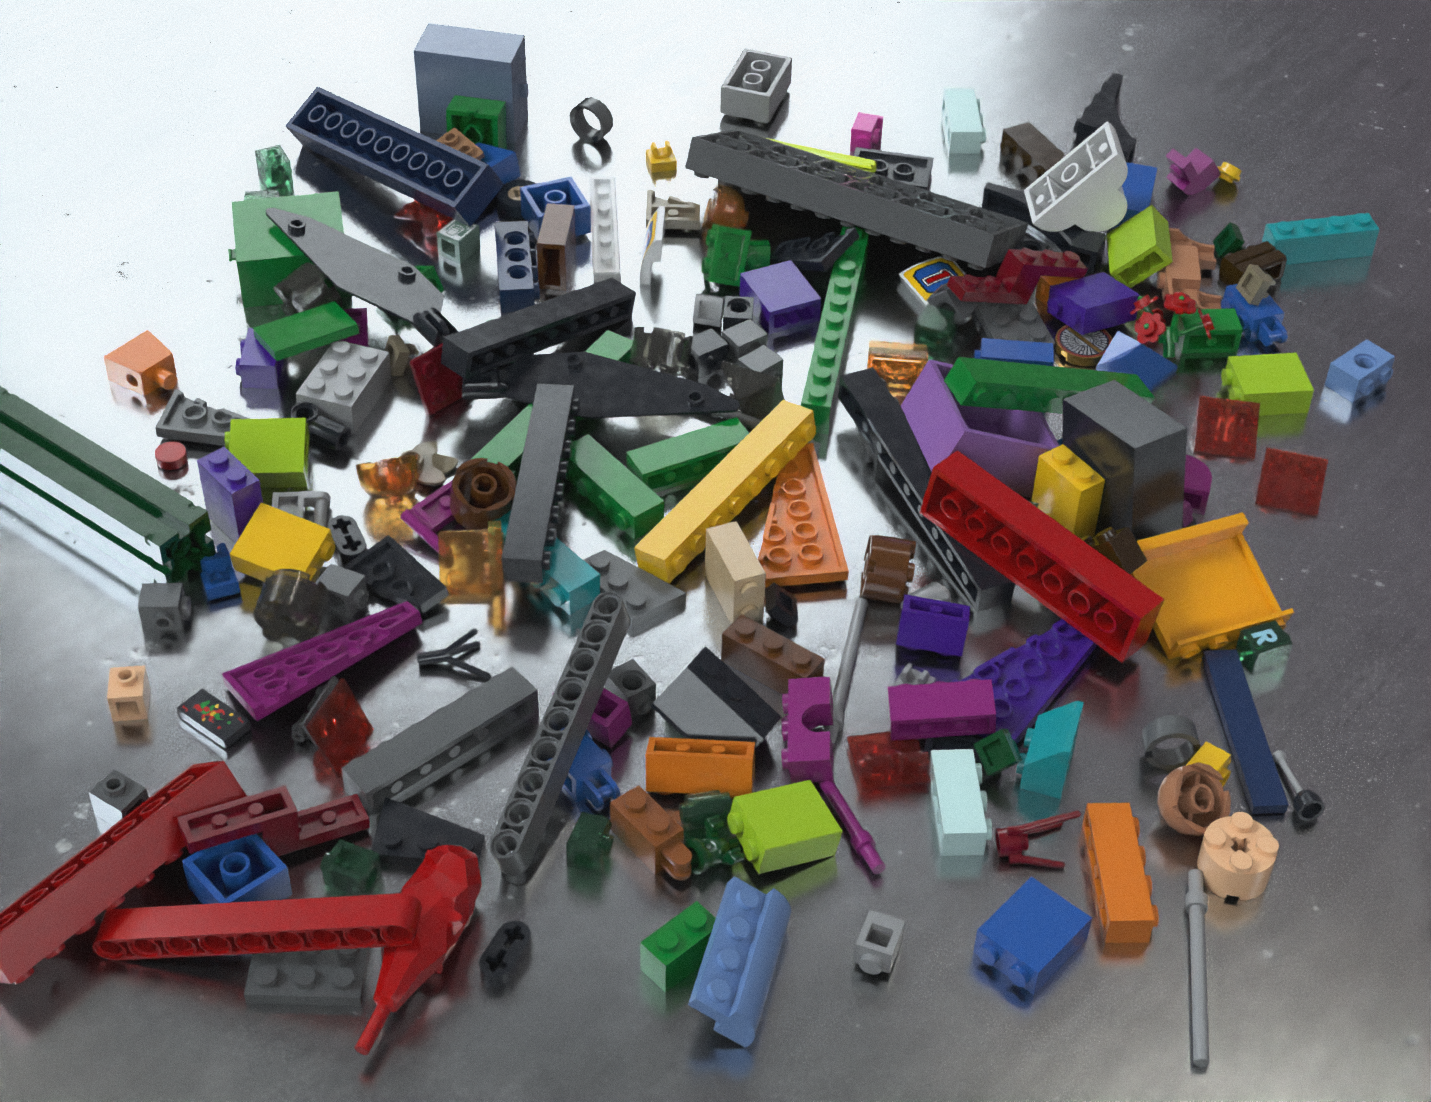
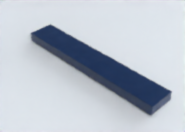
(1244, 732)

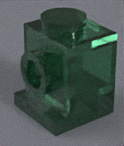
(589, 843)
(351, 868)

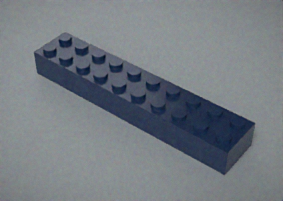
(395, 156)

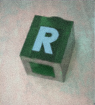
(1263, 647)

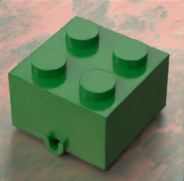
(478, 119)

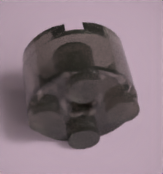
(305, 290)
(661, 350)
(290, 605)

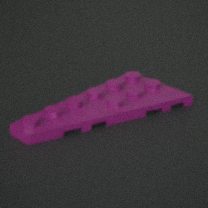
(287, 674)

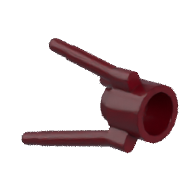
(1014, 839)

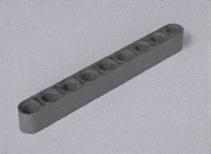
(581, 680)

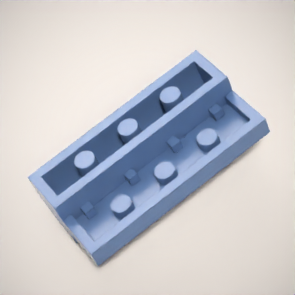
(741, 959)

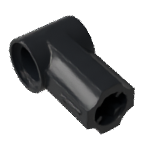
(322, 428)

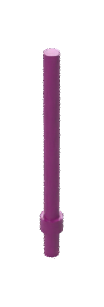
(860, 839)

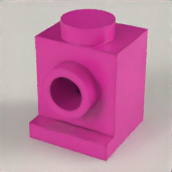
(866, 131)

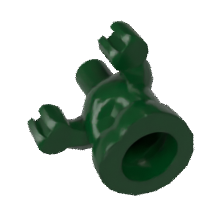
(713, 849)

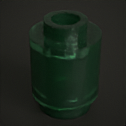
(704, 805)

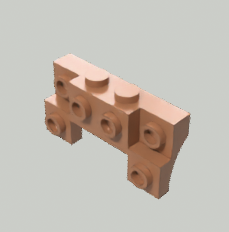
(1184, 272)

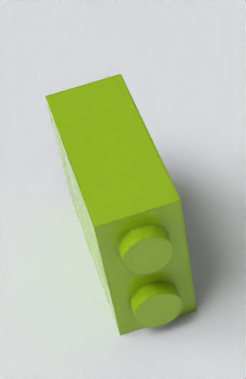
(1139, 247)
(1271, 380)
(272, 449)
(784, 826)

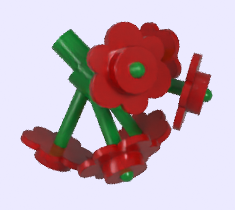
(1152, 326)

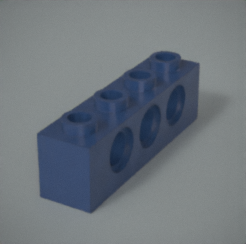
(516, 266)

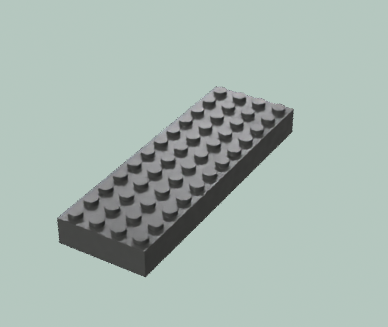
(855, 197)

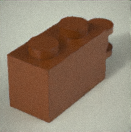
(650, 833)

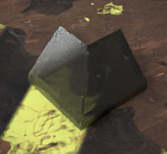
(754, 390)

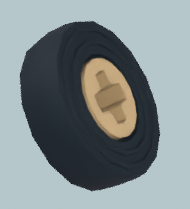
(509, 198)

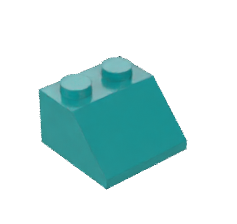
(1050, 750)

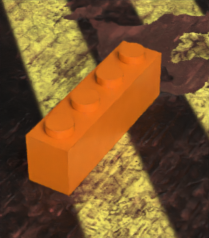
(1119, 873)

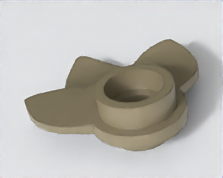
(432, 465)

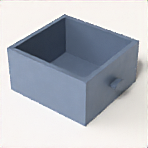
(470, 65)

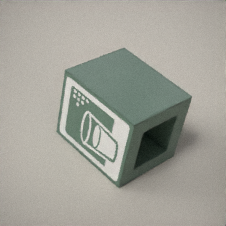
(458, 241)

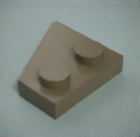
(678, 213)

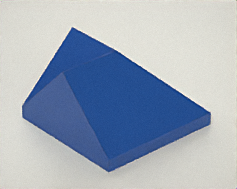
(1132, 357)

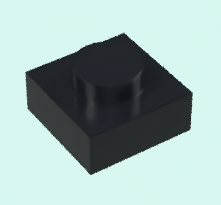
(781, 605)

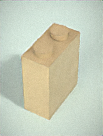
(734, 572)

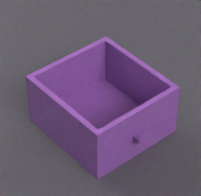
(995, 439)

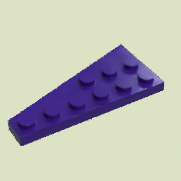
(1032, 675)

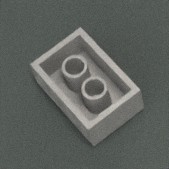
(756, 85)
(347, 383)

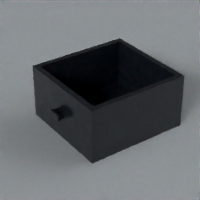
(1135, 452)

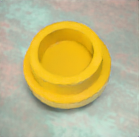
(1229, 173)

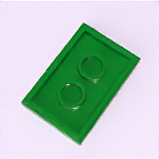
(305, 331)

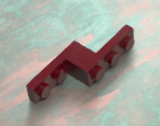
(1017, 276)
(274, 820)

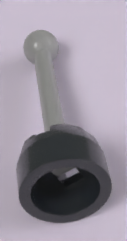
(1306, 802)

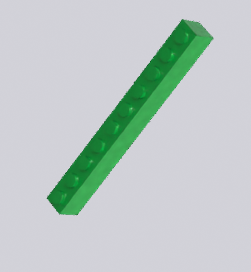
(834, 332)

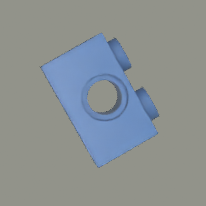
(1360, 371)

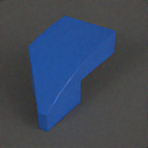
(218, 574)

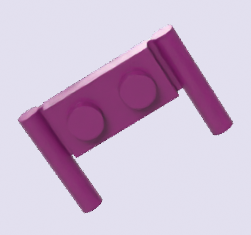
(430, 515)

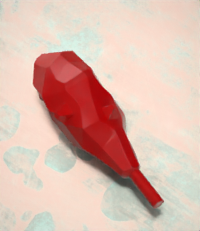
(448, 890)

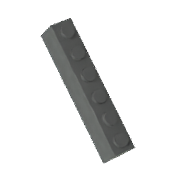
(441, 740)

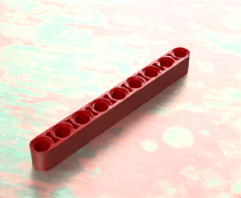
(258, 927)

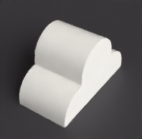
(1082, 186)

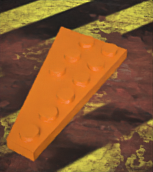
(800, 528)

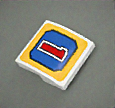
(652, 245)
(928, 276)

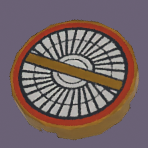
(1082, 349)

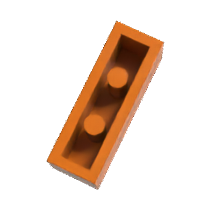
(699, 766)

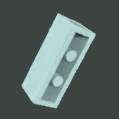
(962, 121)
(959, 802)

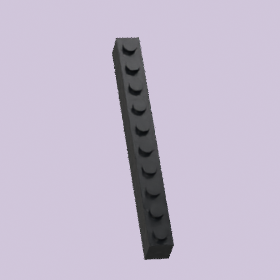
(876, 410)

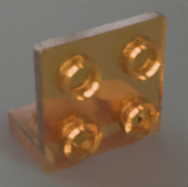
(897, 361)
(472, 560)

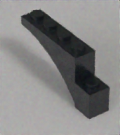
(1103, 110)
(1013, 203)

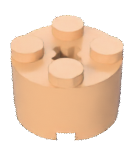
(1237, 857)

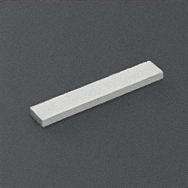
(604, 229)

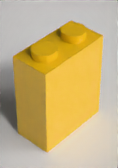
(1068, 490)
(281, 542)

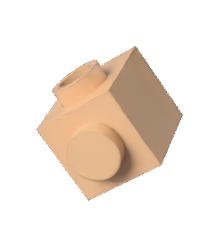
(128, 693)

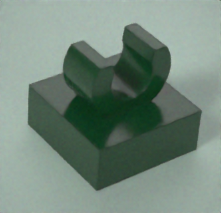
(1229, 240)
(998, 752)

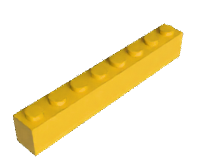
(725, 490)

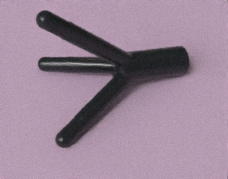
(455, 648)

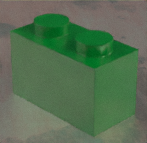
(1224, 337)
(677, 947)

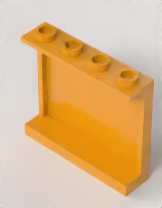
(1207, 586)

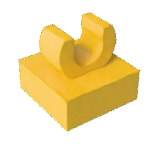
(660, 158)

